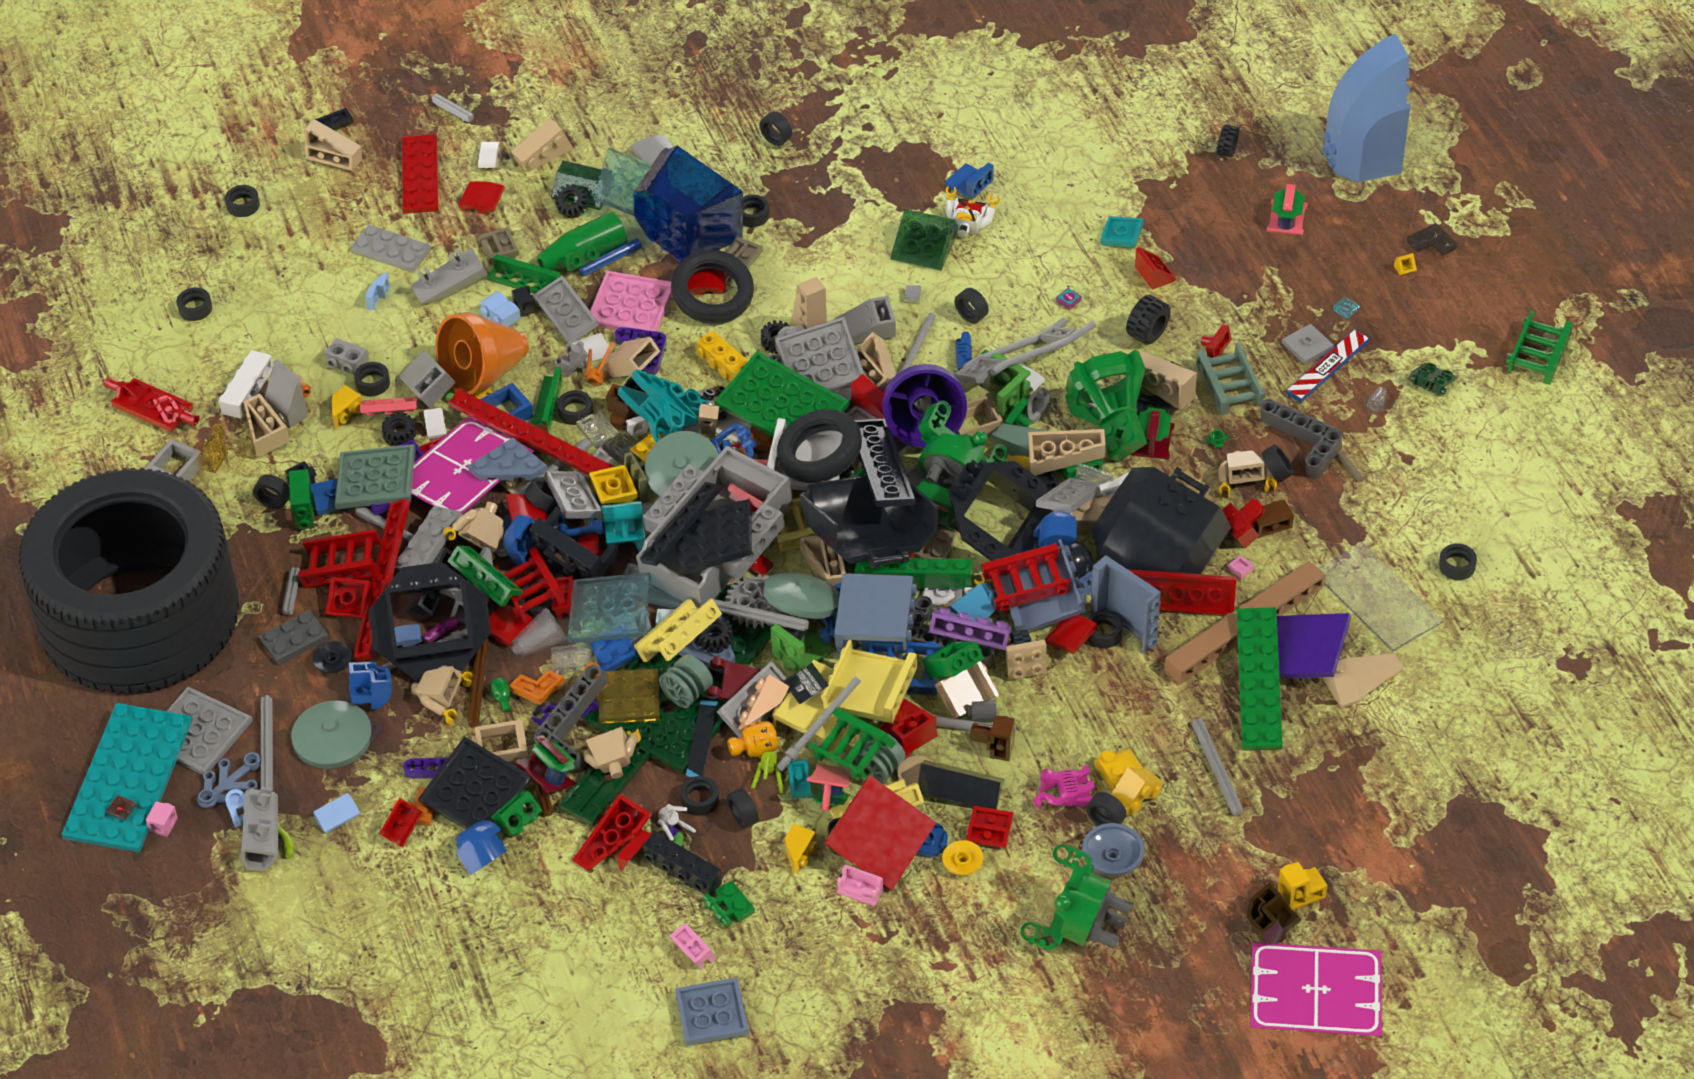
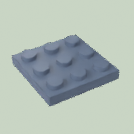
(711, 1011)

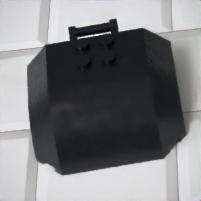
(1160, 524)
(856, 529)

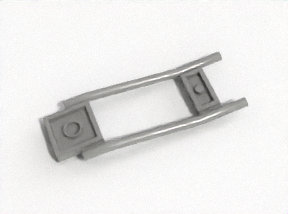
(984, 366)

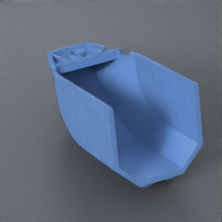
(1370, 114)

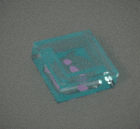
(1345, 307)

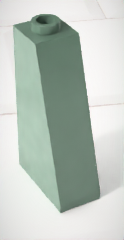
(1013, 438)

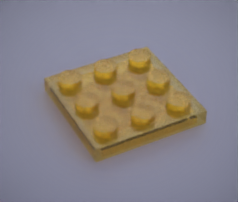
(630, 696)

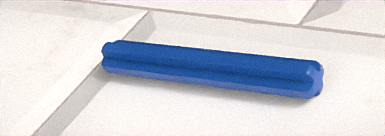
(610, 257)

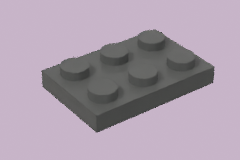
(293, 637)

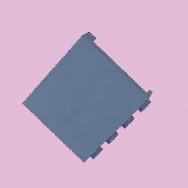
(1128, 597)
(875, 608)
(1052, 609)

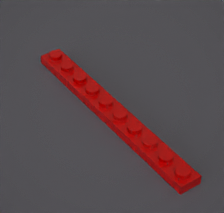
(526, 433)
(385, 564)

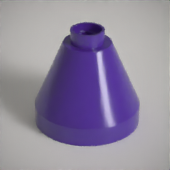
(913, 392)

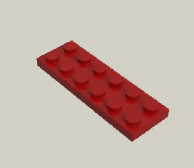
(420, 173)
(1192, 591)

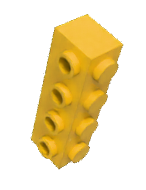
(720, 355)

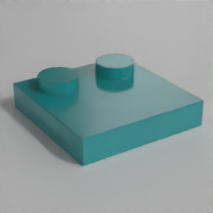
(1122, 231)

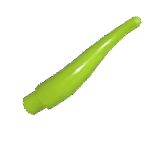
(287, 841)

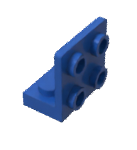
(970, 180)

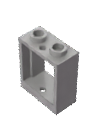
(178, 448)

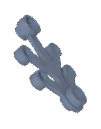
(252, 762)

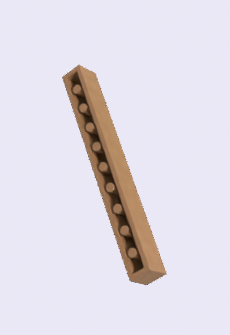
(1222, 636)

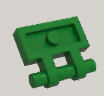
(733, 900)

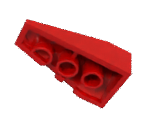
(616, 827)

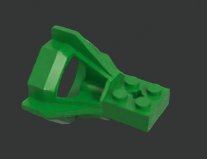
(1113, 406)

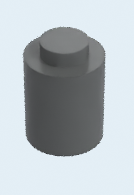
(982, 710)

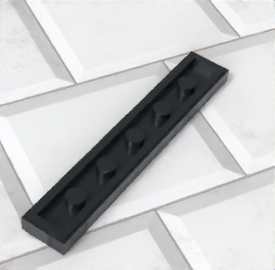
(680, 524)

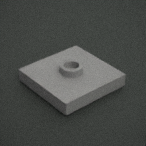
(1307, 344)

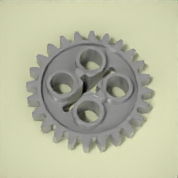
(748, 594)

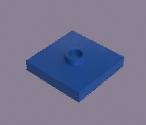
(324, 497)

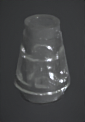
(1376, 400)

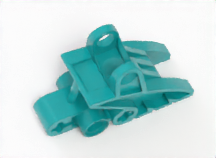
(661, 405)
(627, 524)

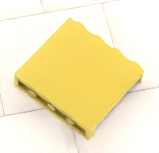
(881, 686)
(804, 715)

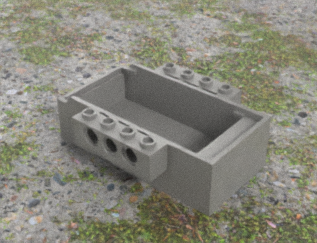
(766, 522)

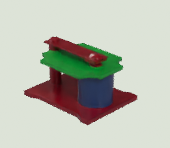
(1157, 431)
(549, 765)

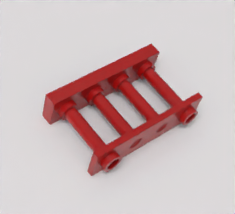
(1019, 562)
(351, 570)
(546, 582)

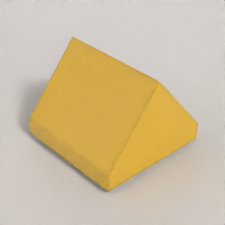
(1405, 264)

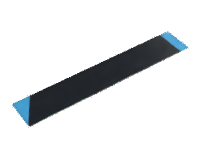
(701, 738)

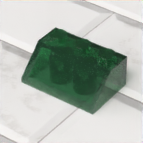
(581, 175)

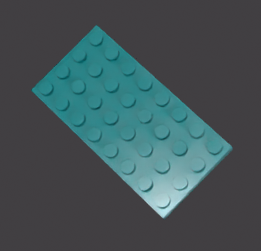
(129, 762)

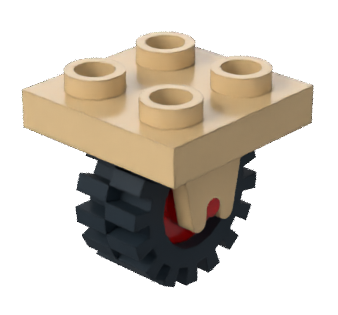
(1025, 656)

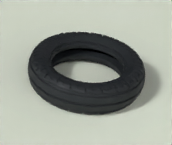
(719, 261)
(830, 466)

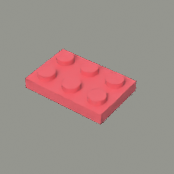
(389, 406)

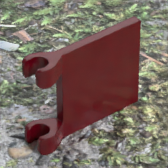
(733, 678)

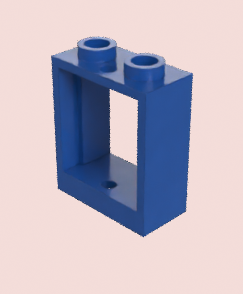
(523, 406)

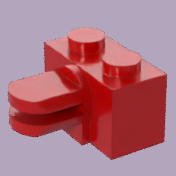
(1242, 520)
(913, 730)

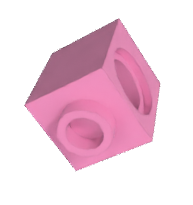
(161, 819)

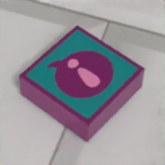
(1068, 298)

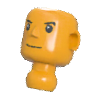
(755, 740)

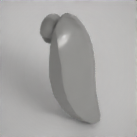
(1037, 404)

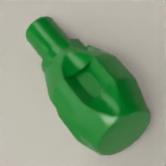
(501, 693)

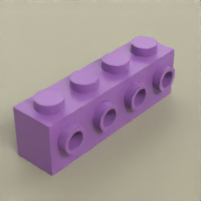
(970, 629)

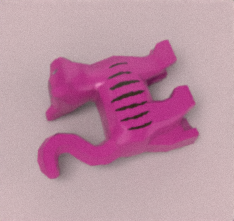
(1068, 784)

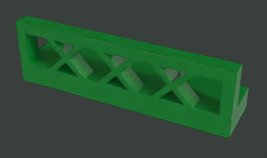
(525, 271)
(548, 399)
(483, 575)

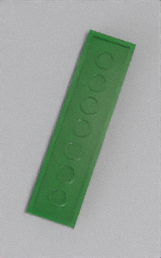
(1259, 679)

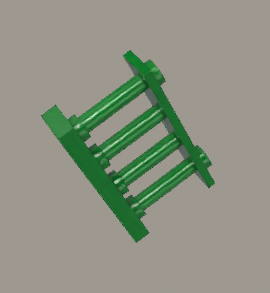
(1553, 358)
(855, 727)

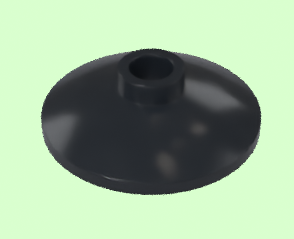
(332, 657)

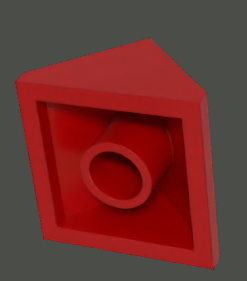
(1152, 268)

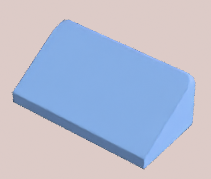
(336, 813)

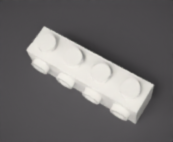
(246, 383)

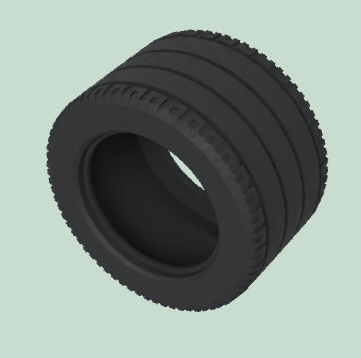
(119, 525)

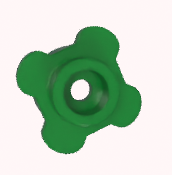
(1217, 438)

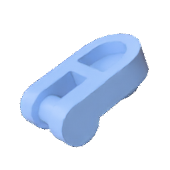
(235, 801)

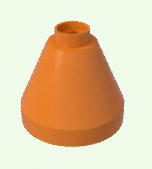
(477, 351)

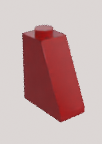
(867, 396)

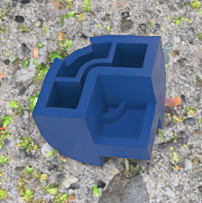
(1054, 527)
(518, 539)
(369, 684)
(479, 845)

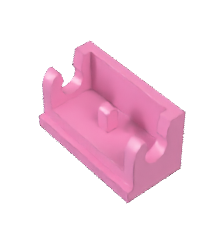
(860, 885)
(692, 945)

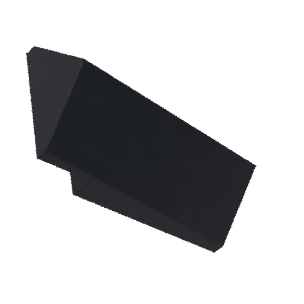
(959, 786)

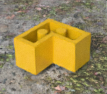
(1135, 787)
(1300, 886)

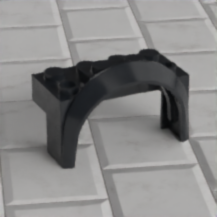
(552, 541)

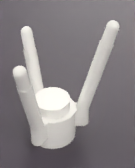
(669, 816)

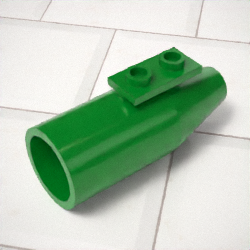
(584, 243)

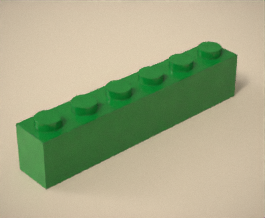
(927, 572)

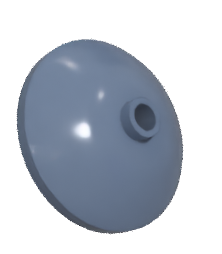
(1117, 842)

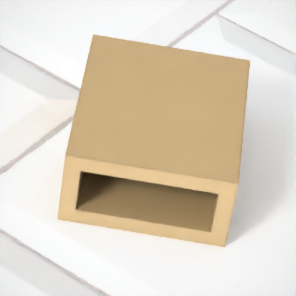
(631, 356)

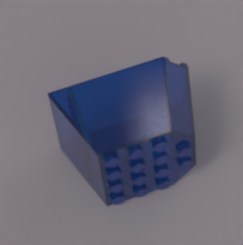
(687, 205)

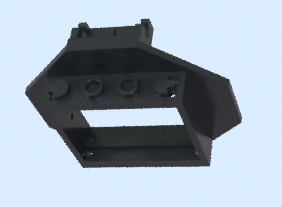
(1015, 483)
(424, 657)

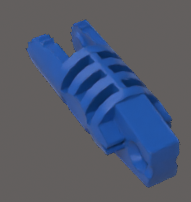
(963, 349)

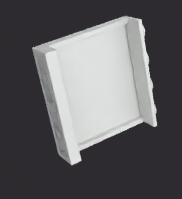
(812, 449)

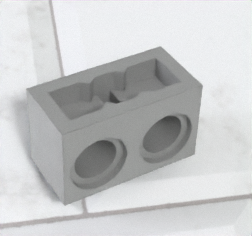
(345, 356)

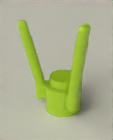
(768, 765)

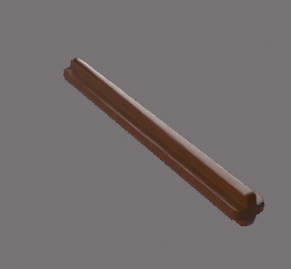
(477, 685)

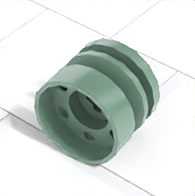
(686, 681)
(883, 762)

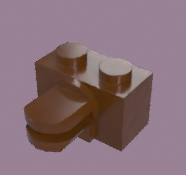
(619, 409)
(998, 736)

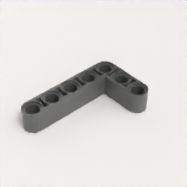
(1324, 437)
(921, 634)
(569, 718)

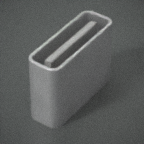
(912, 294)

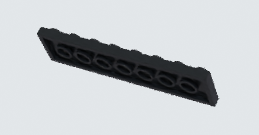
(883, 465)

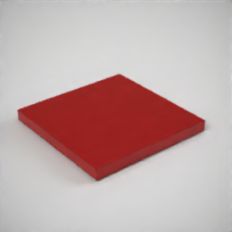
(880, 832)

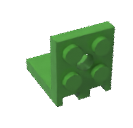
(1014, 386)
(792, 651)

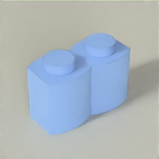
(500, 309)

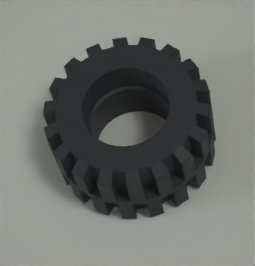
(1148, 319)

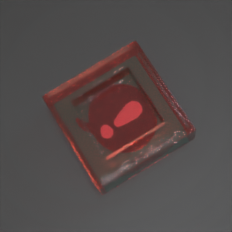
(121, 808)

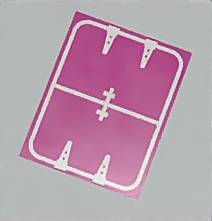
(443, 473)
(1316, 989)

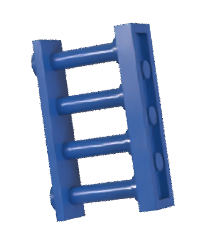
(922, 686)

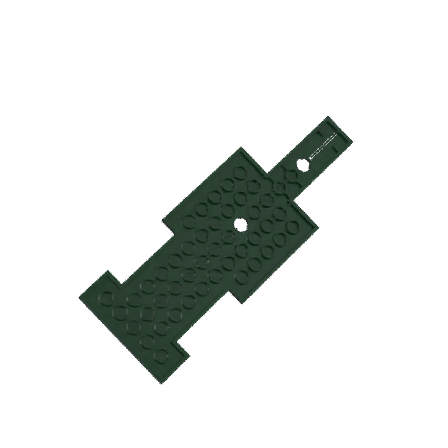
(664, 739)

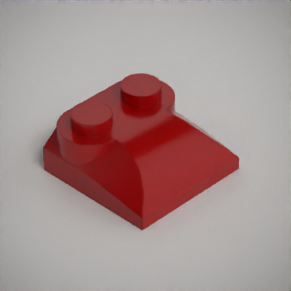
(347, 597)

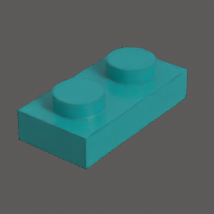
(798, 776)

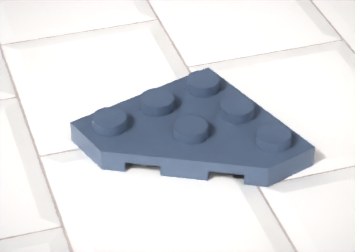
(508, 462)
(704, 656)

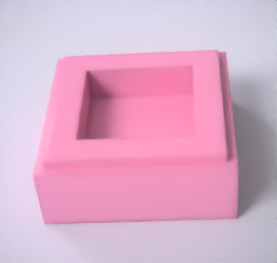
(1240, 567)

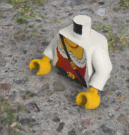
(969, 214)

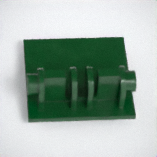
(1437, 377)

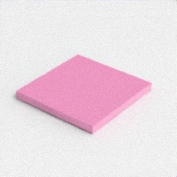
(631, 302)

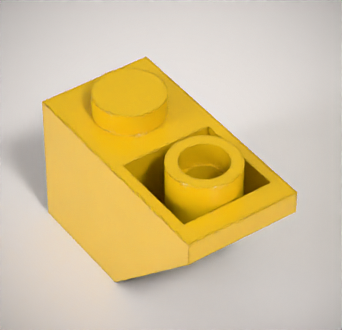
(345, 405)
(799, 845)

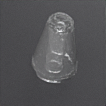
(538, 635)

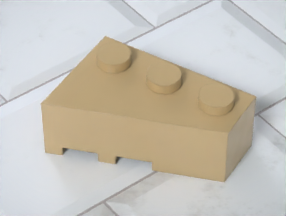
(330, 147)
(876, 361)
(265, 426)

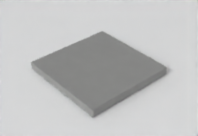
(822, 354)
(212, 730)

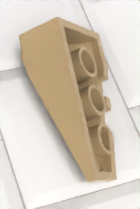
(1361, 675)

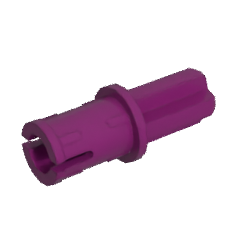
(440, 630)

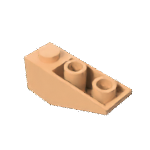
(768, 696)

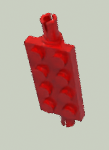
(138, 397)

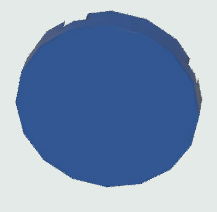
(934, 843)

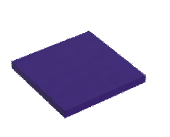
(1310, 644)

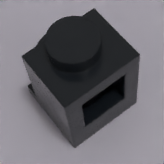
(523, 300)

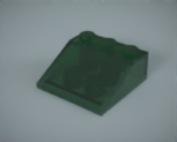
(924, 239)

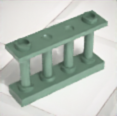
(1217, 388)

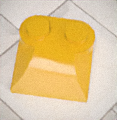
(614, 485)
(1114, 764)

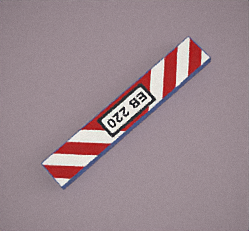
(1327, 366)

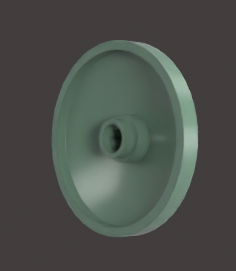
(672, 456)
(801, 595)
(331, 734)

